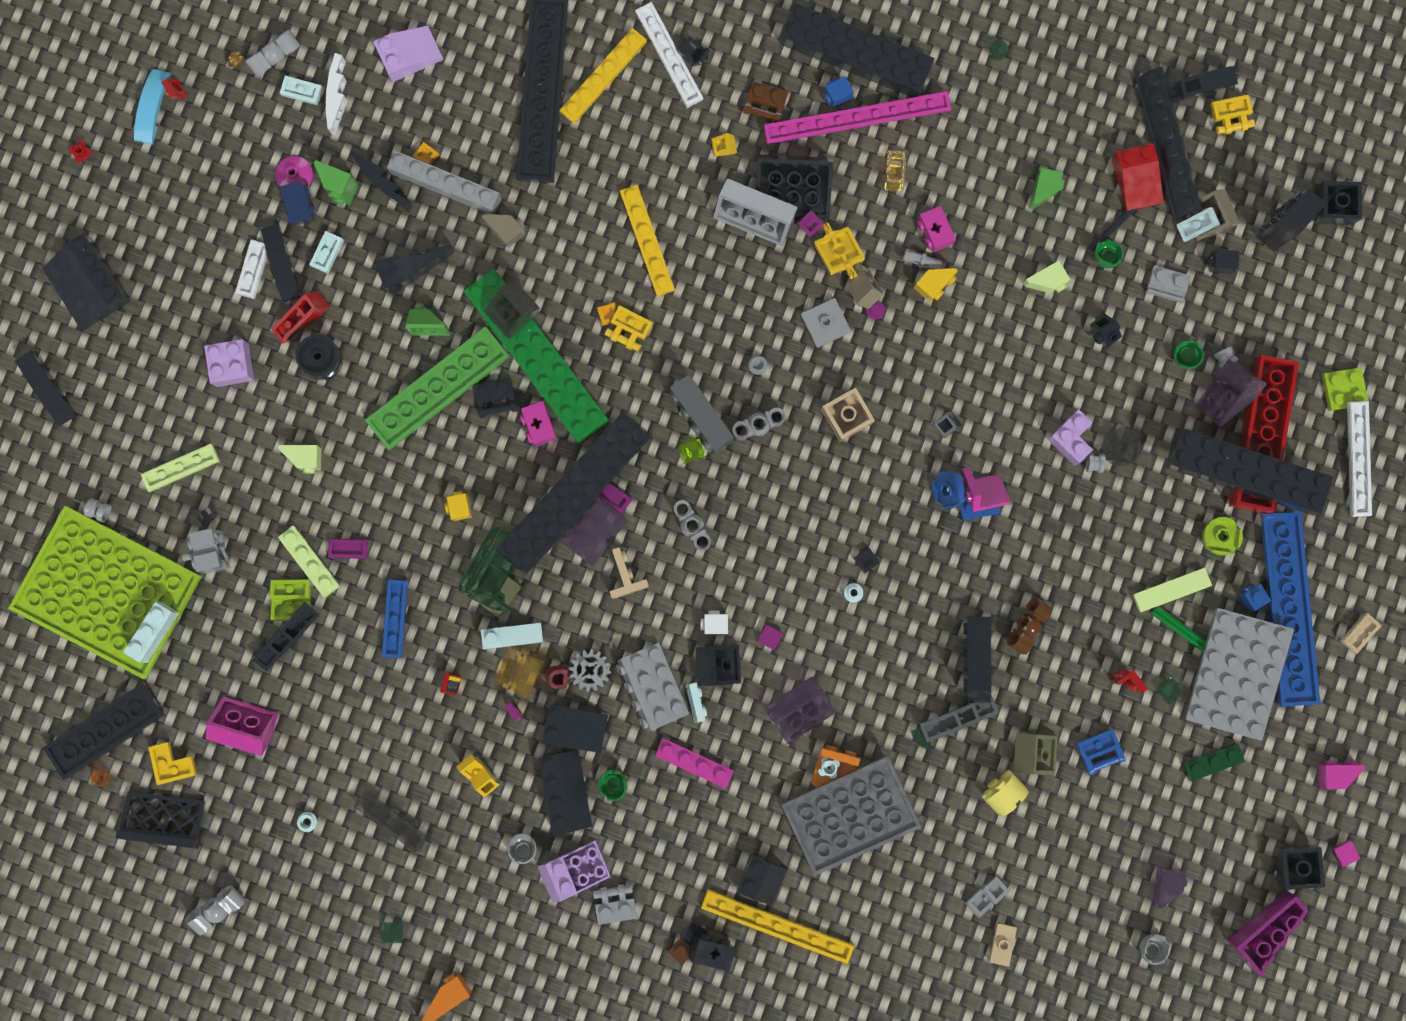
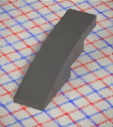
(957, 719)

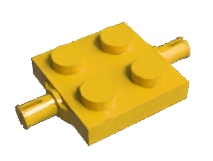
(839, 250)

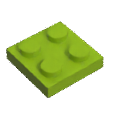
(1344, 387)

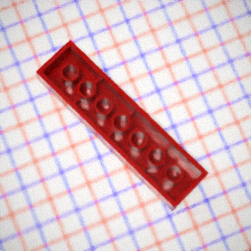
(1267, 421)

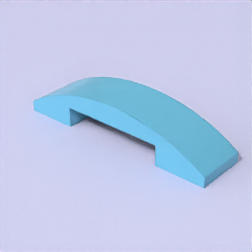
(149, 107)

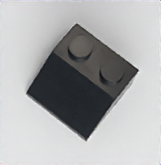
(718, 665)
(761, 879)

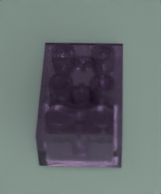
(1230, 392)

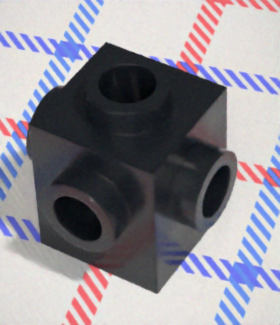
(1105, 330)

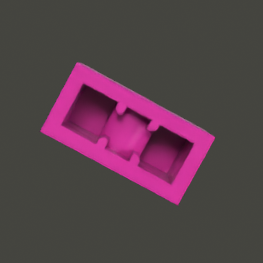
(936, 219)
(545, 432)

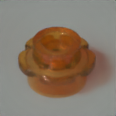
(95, 778)

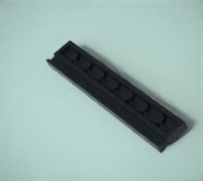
(1168, 143)

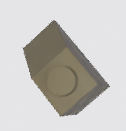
(505, 227)
(864, 287)

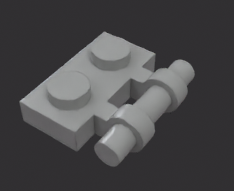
(615, 910)

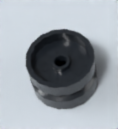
(319, 347)

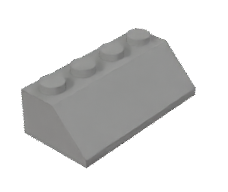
(754, 212)

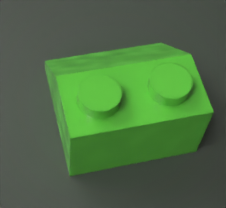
(337, 183)

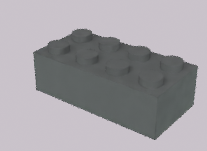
(701, 414)

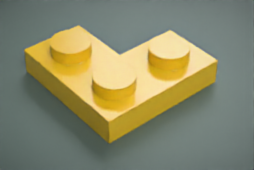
(166, 768)

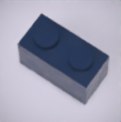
(298, 203)

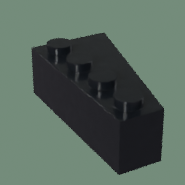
(978, 659)

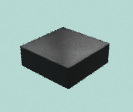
(866, 560)

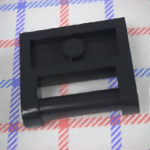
(493, 392)

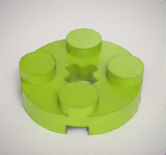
(1211, 539)

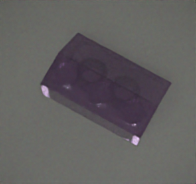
(594, 531)
(800, 710)

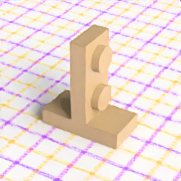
(626, 575)

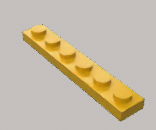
(603, 76)
(647, 240)

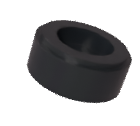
(207, 515)

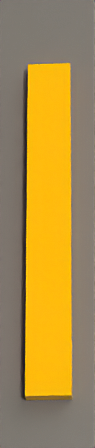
(777, 926)

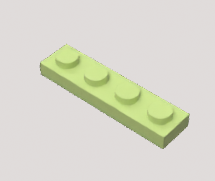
(309, 561)

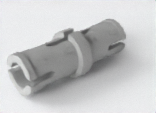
(922, 260)

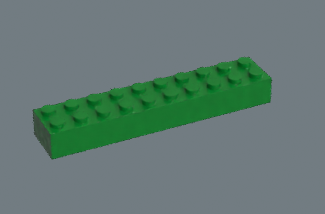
(543, 367)

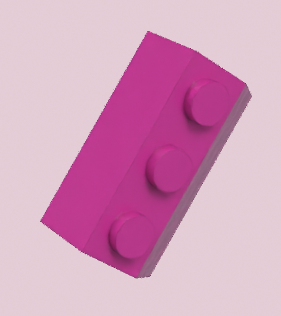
(241, 726)

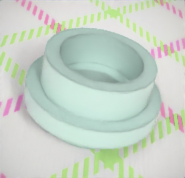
(847, 595)
(301, 822)

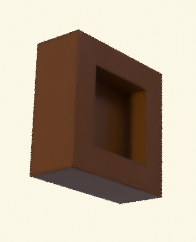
(680, 950)

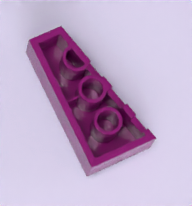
(1268, 932)

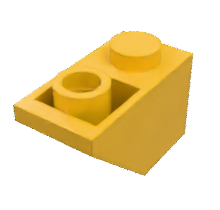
(933, 282)

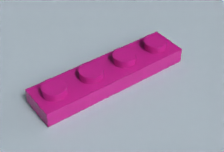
(694, 763)

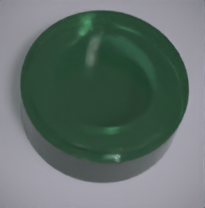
(998, 50)

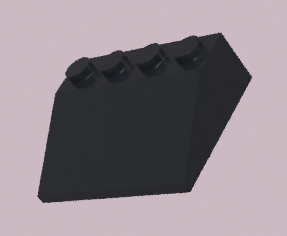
(797, 181)
(85, 282)

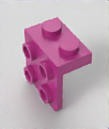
(984, 492)

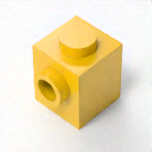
(458, 506)

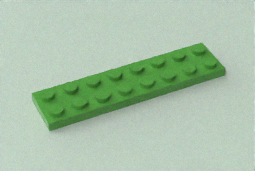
(437, 388)

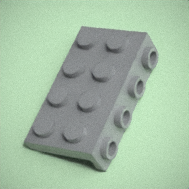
(652, 687)

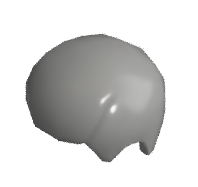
(521, 848)
(1154, 949)

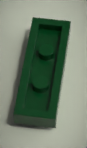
(1213, 762)

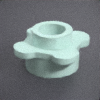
(825, 763)

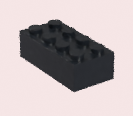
(1290, 219)

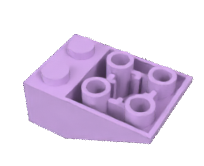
(573, 872)

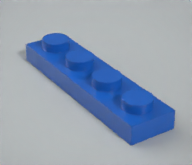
(395, 619)

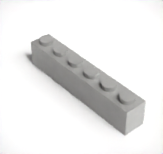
(444, 183)

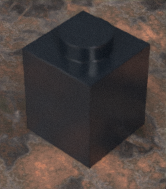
(1223, 261)

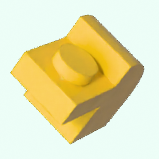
(478, 775)

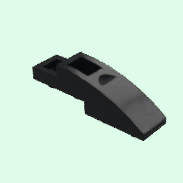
(1203, 84)

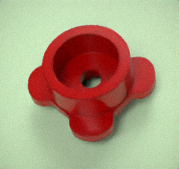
(84, 155)

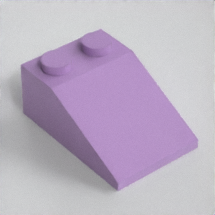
(407, 52)

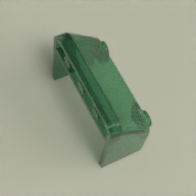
(488, 572)

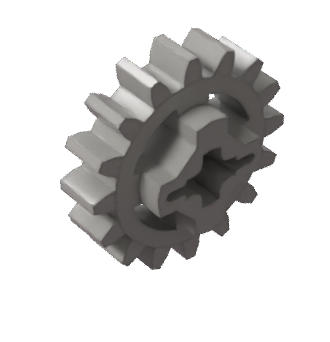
(584, 663)

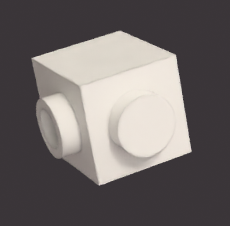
(715, 623)

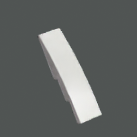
(335, 99)

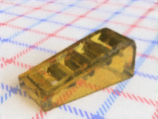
(895, 182)

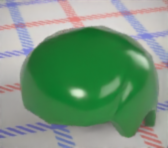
(1108, 254)
(1188, 354)
(613, 785)

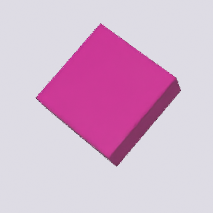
(1346, 853)

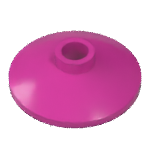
(302, 169)

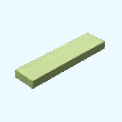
(180, 467)
(1172, 590)

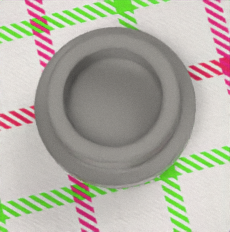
(757, 365)

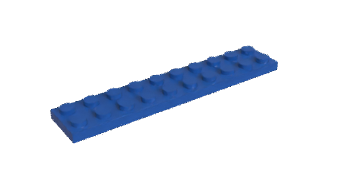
(1291, 605)

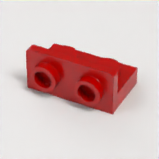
(1129, 679)

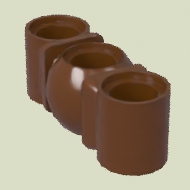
(1029, 626)

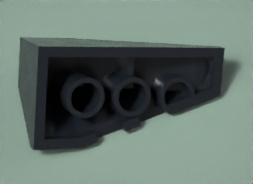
(401, 272)

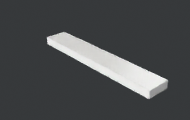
(668, 54)
(1359, 458)

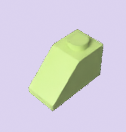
(1049, 279)
(303, 456)

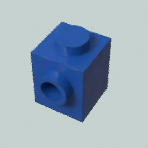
(838, 92)
(1253, 597)

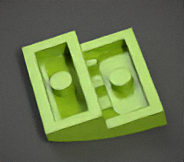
(288, 597)

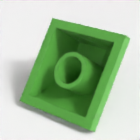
(424, 323)

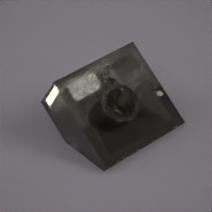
(511, 309)

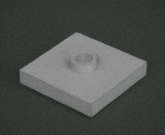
(825, 323)

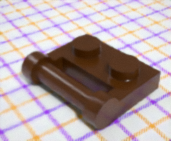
(768, 97)

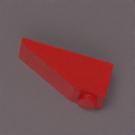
(300, 316)

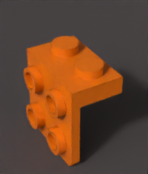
(847, 760)

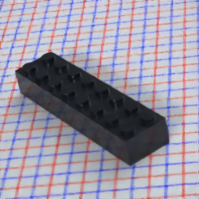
(856, 51)
(1248, 472)

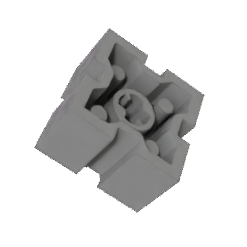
(208, 551)

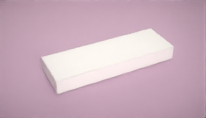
(252, 270)

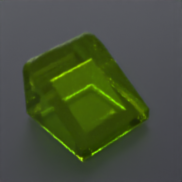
(691, 451)

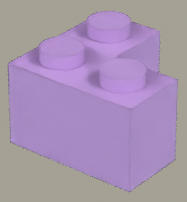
(1068, 438)

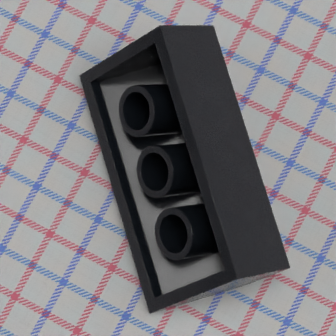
(565, 792)

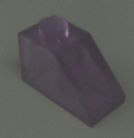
(1168, 885)

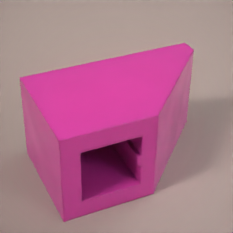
(1338, 775)

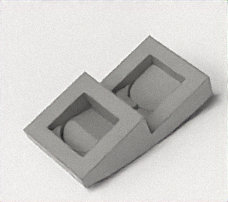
(986, 896)

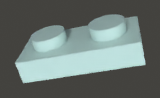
(301, 90)
(1198, 224)
(326, 252)
(698, 710)

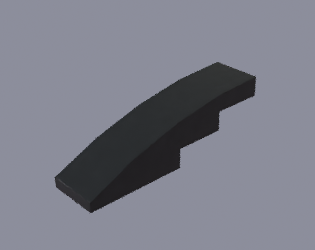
(378, 177)
(280, 263)
(45, 388)
(285, 636)

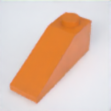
(449, 995)

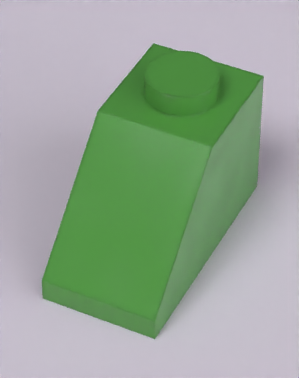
(1046, 186)

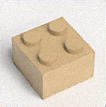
(847, 414)

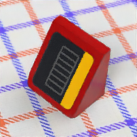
(451, 684)

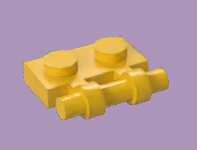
(1232, 108)
(631, 323)

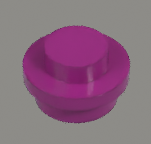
(876, 311)

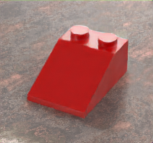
(1138, 176)

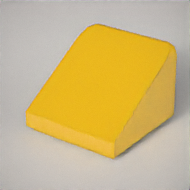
(724, 145)

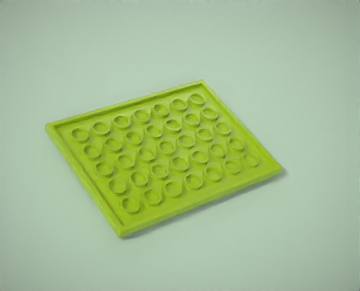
(100, 588)

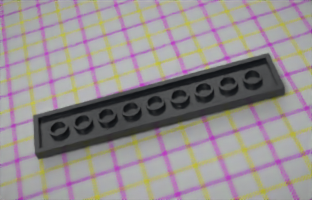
(542, 91)
(573, 494)

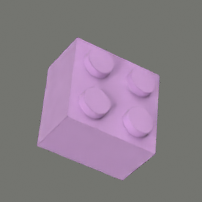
(229, 363)

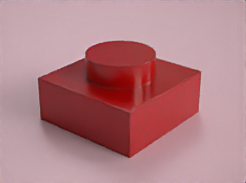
(174, 88)

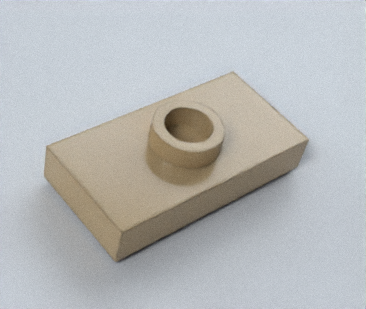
(1360, 633)
(1002, 944)

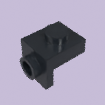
(693, 52)

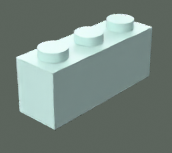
(151, 632)

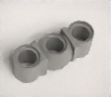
(272, 53)
(764, 417)
(691, 516)
(215, 910)

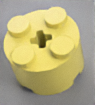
(1005, 793)

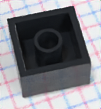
(1342, 202)
(1299, 867)

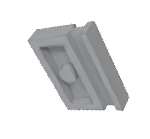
(1168, 284)

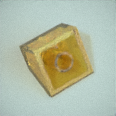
(519, 672)

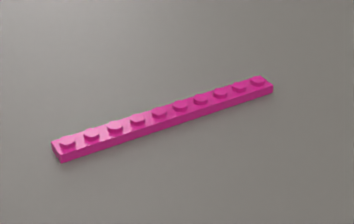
(857, 117)

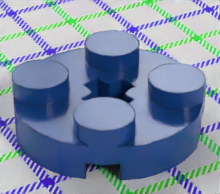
(955, 495)

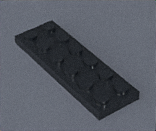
(104, 731)

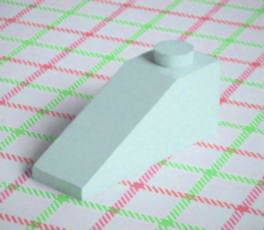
(511, 636)

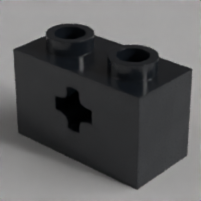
(719, 959)

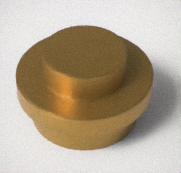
(235, 59)

